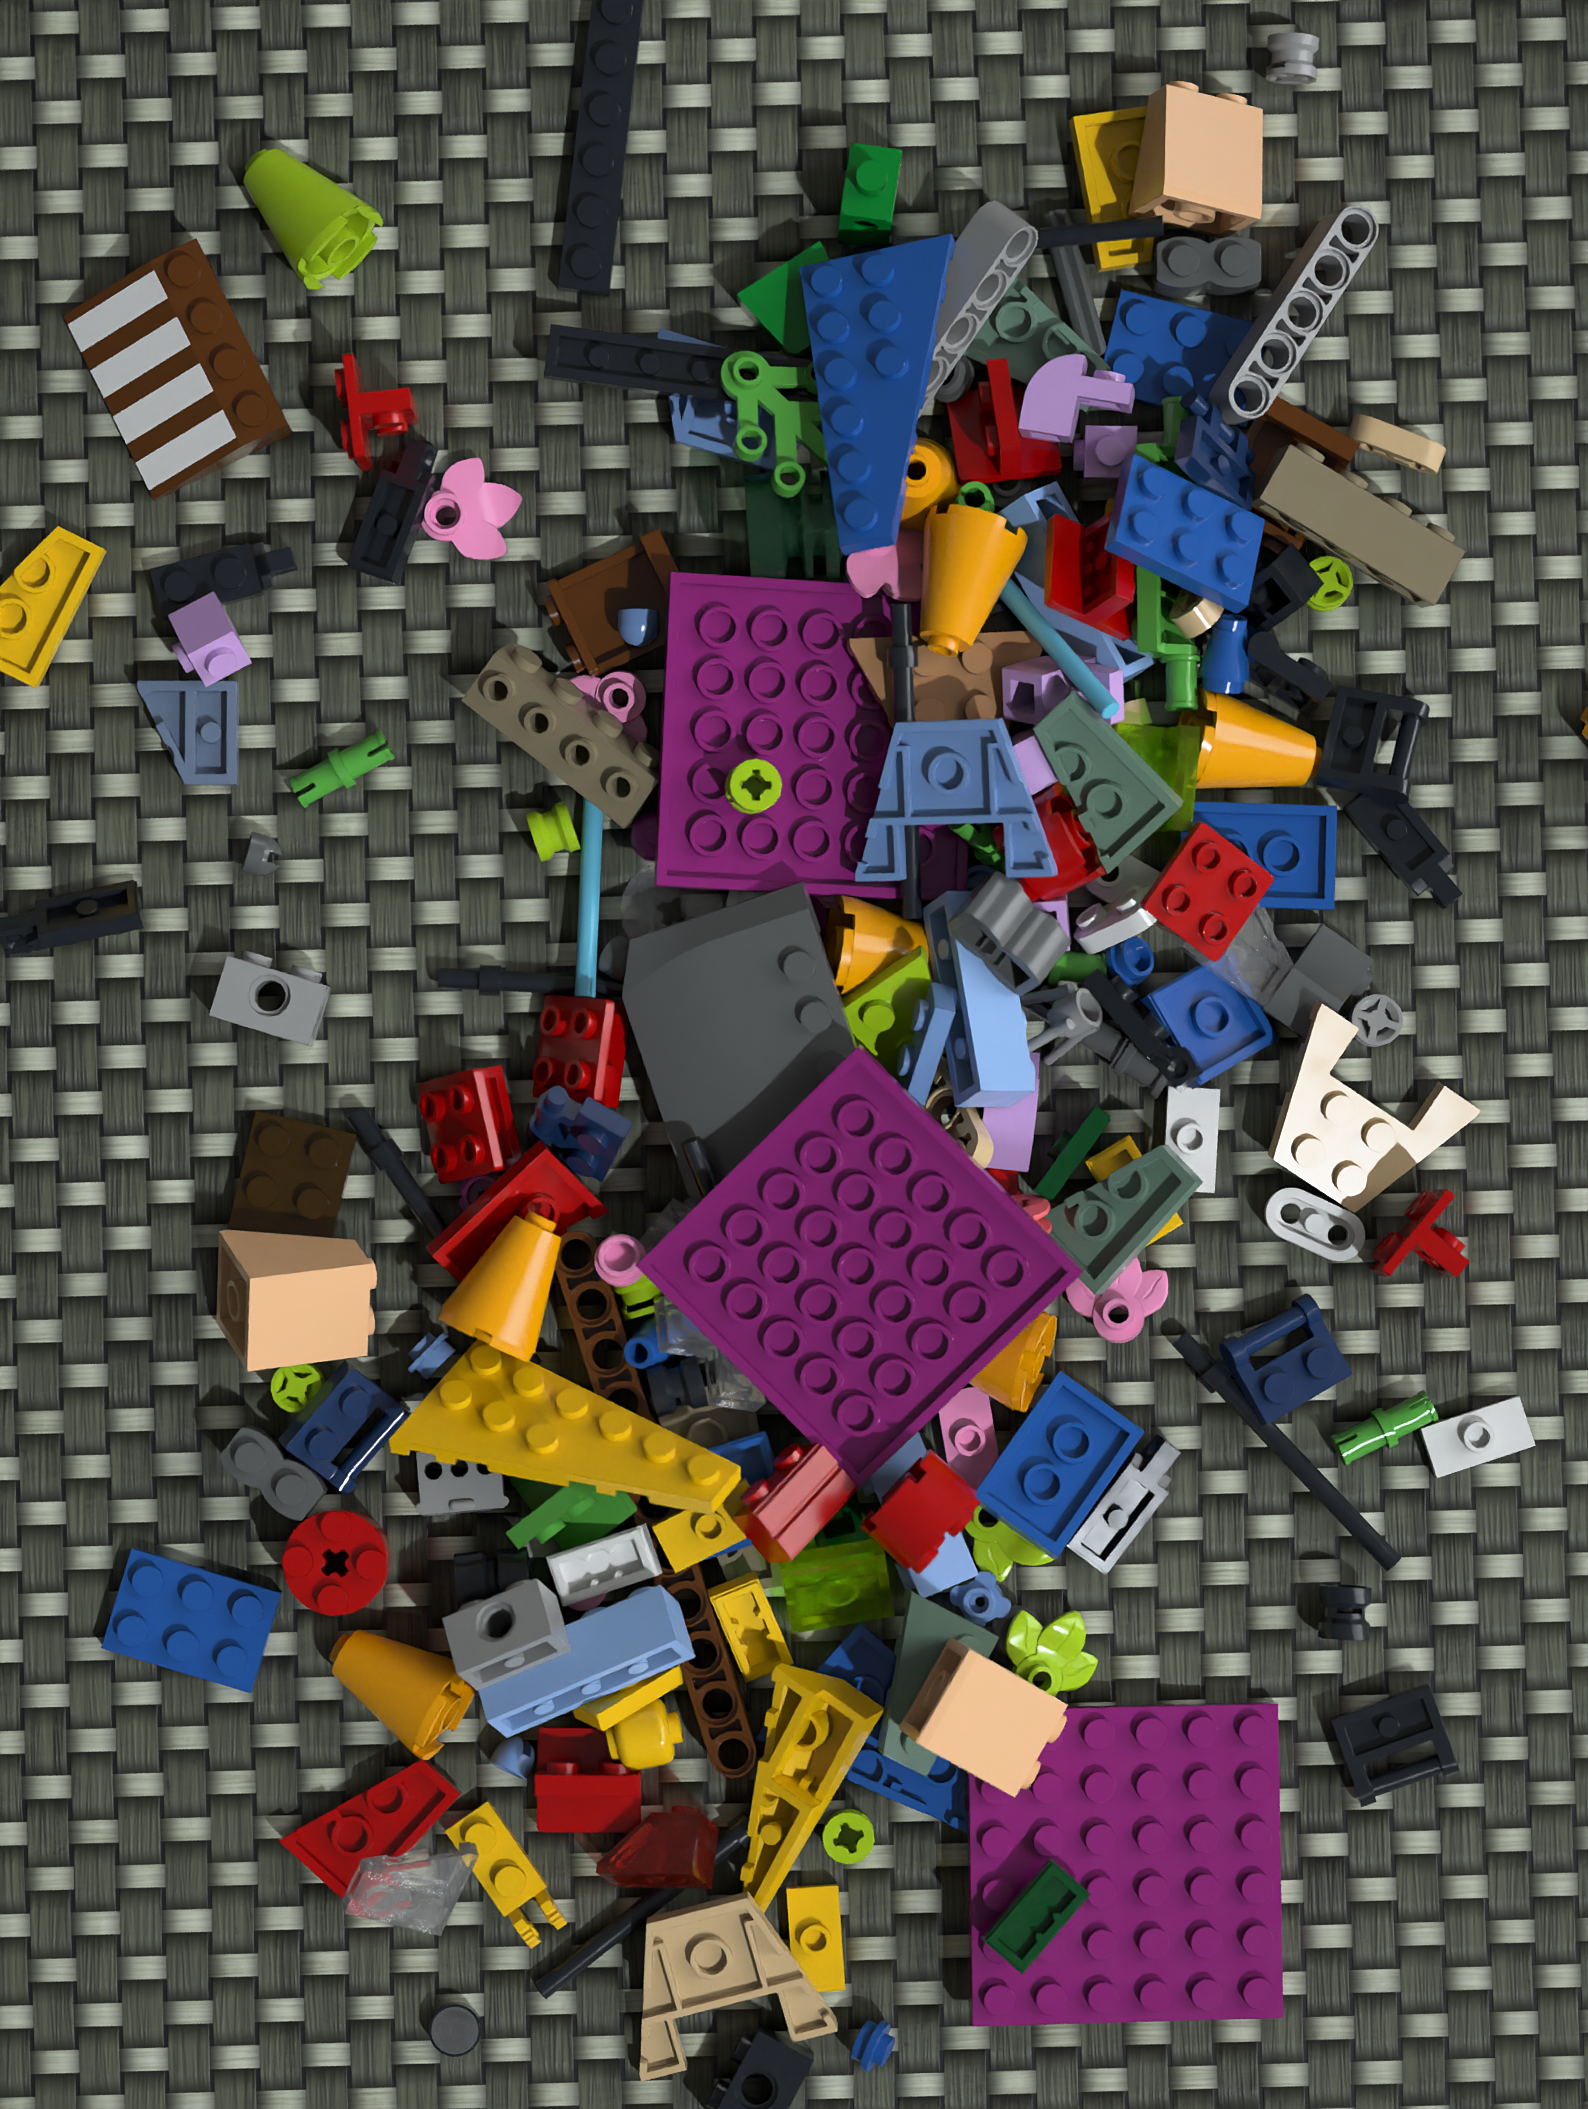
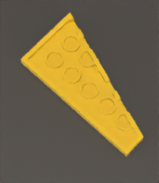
(557, 1432)

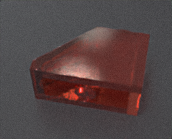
(664, 1852)

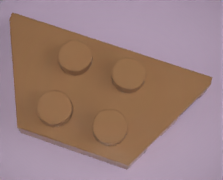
(948, 686)

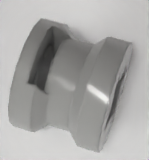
(1292, 58)
(1382, 1017)

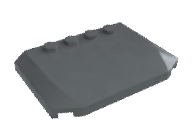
(735, 1022)

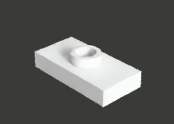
(1193, 1130)
(1477, 1436)
(604, 1565)

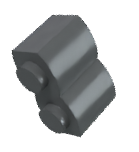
(1191, 266)
(1009, 933)
(1323, 971)
(263, 1463)

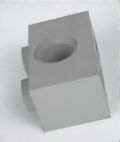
(239, 1001)
(533, 1639)

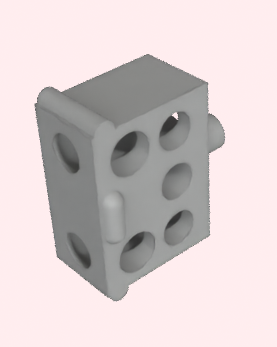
(458, 1494)

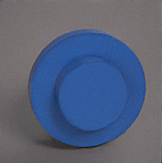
(1131, 960)
(873, 2045)

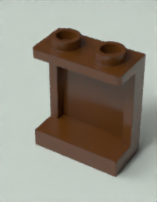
(1288, 425)
(594, 595)

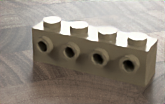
(1357, 525)
(566, 733)

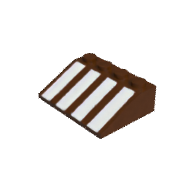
(177, 370)

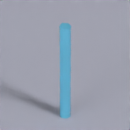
(1059, 650)
(588, 901)

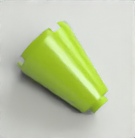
(310, 216)

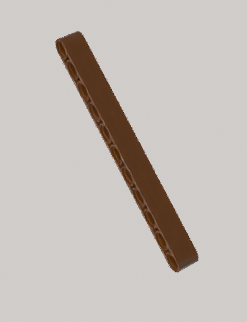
(705, 1623)

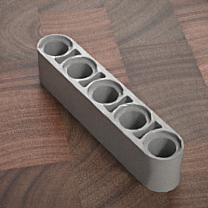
(977, 277)
(1313, 305)

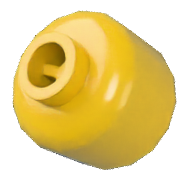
(645, 1737)

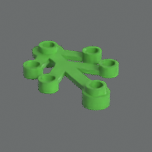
(790, 418)

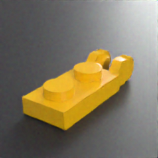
(505, 1870)

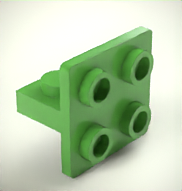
(567, 1513)

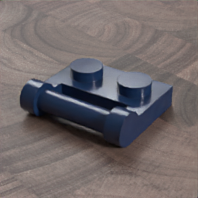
(1294, 1374)
(335, 1417)

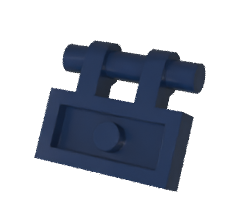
(1214, 452)
(585, 1133)

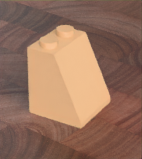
(1199, 161)
(293, 1298)
(984, 1718)

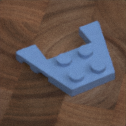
(953, 777)

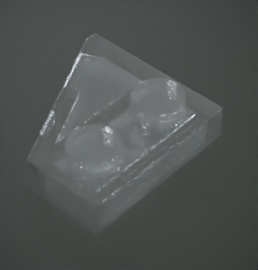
(1253, 961)
(410, 1888)

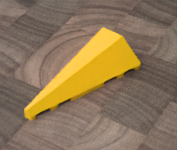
(810, 1745)

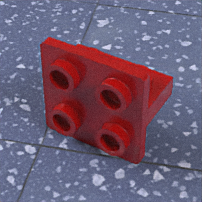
(381, 410)
(988, 436)
(1088, 579)
(1206, 891)
(582, 1048)
(469, 1124)
(1434, 1246)
(582, 1786)

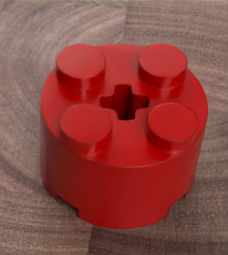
(1070, 845)
(920, 1511)
(306, 1561)

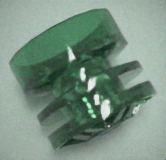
(790, 528)

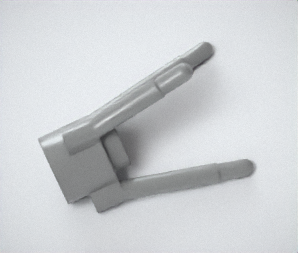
(1072, 1015)

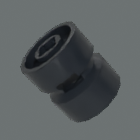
(485, 1577)

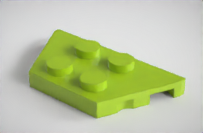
(884, 1008)

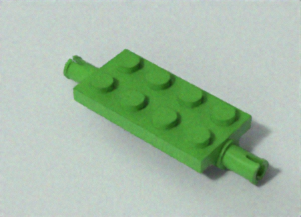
(1152, 627)

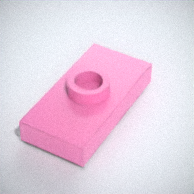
(969, 1435)

